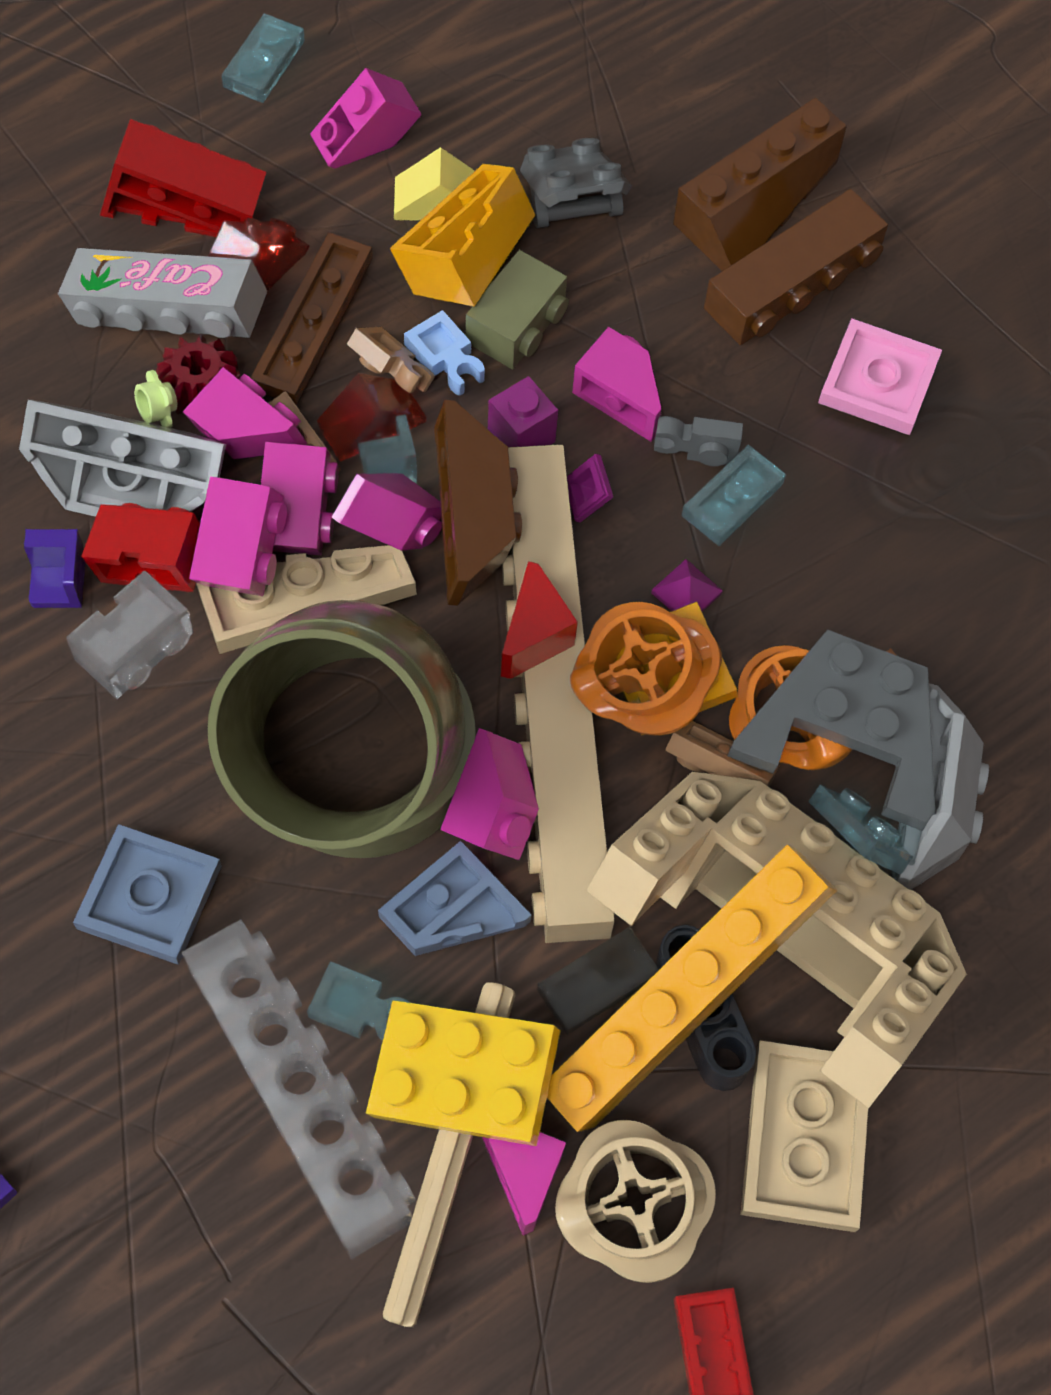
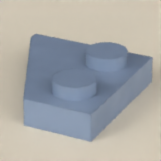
(452, 905)

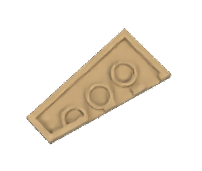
(357, 574)

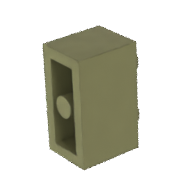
(517, 310)

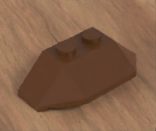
(474, 500)

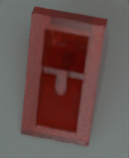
(367, 413)

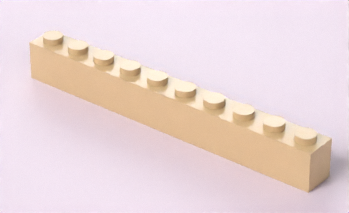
(558, 726)

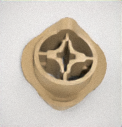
(617, 1143)

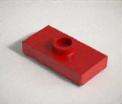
(713, 1343)

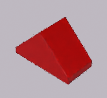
(539, 626)

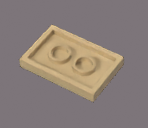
(803, 1142)

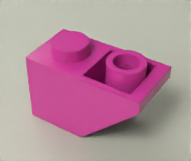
(365, 119)
(237, 415)

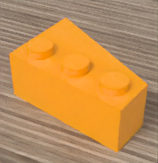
(466, 237)

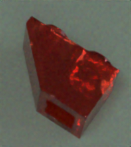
(267, 243)

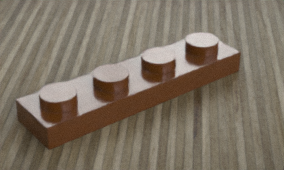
(312, 317)

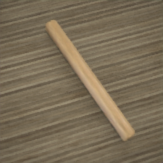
(436, 1198)

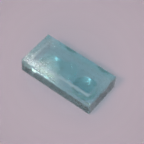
(263, 58)
(733, 495)
(868, 835)

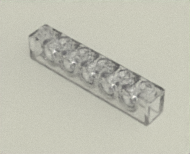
(357, 1219)

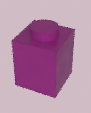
(523, 416)

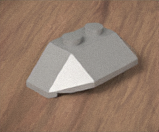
(116, 460)
(957, 782)

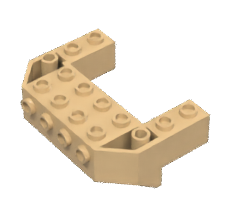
(865, 944)

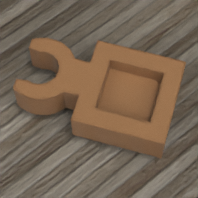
(385, 354)

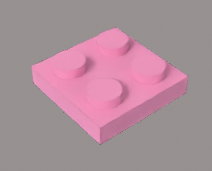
(880, 376)

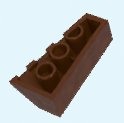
(758, 186)

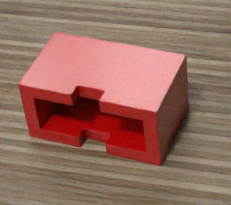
(142, 539)

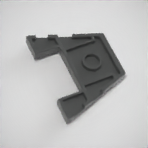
(861, 702)

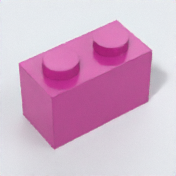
(304, 479)
(238, 536)

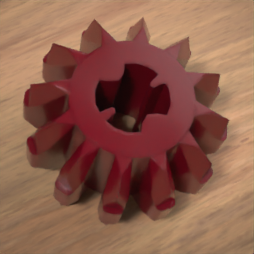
(194, 367)

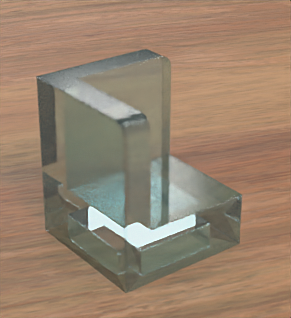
(391, 453)

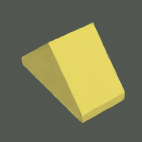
(427, 184)

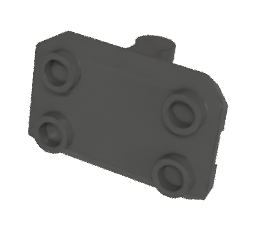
(565, 173)

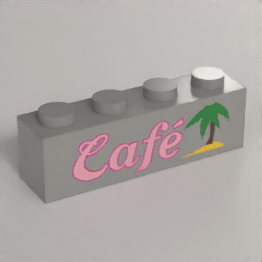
(163, 292)

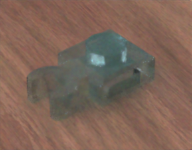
(350, 1002)

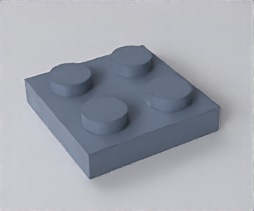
(147, 894)

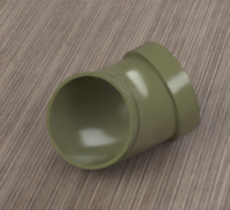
(292, 649)

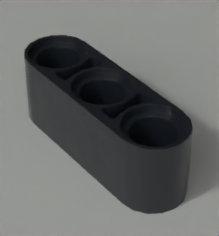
(723, 1031)

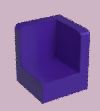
(56, 567)

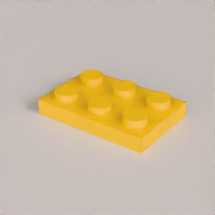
(464, 1072)

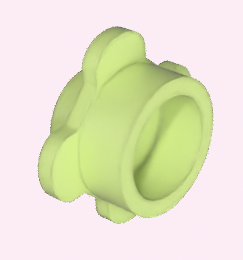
(155, 400)

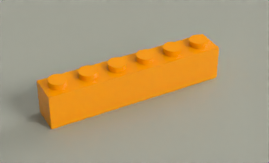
(688, 988)

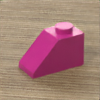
(620, 382)
(391, 510)
(493, 797)

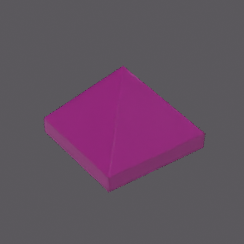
(588, 488)
(686, 586)

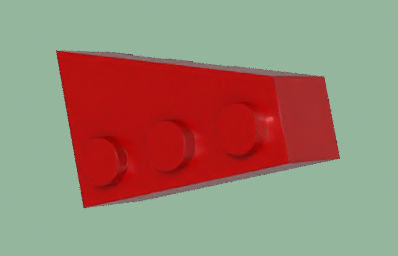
(179, 182)

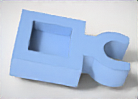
(444, 347)

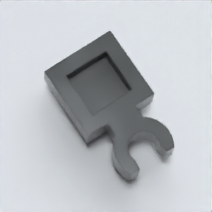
(704, 441)

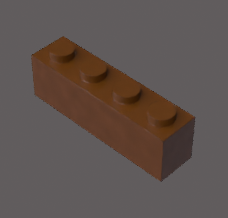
(795, 267)

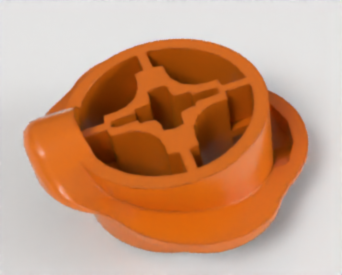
(774, 666)
(599, 677)

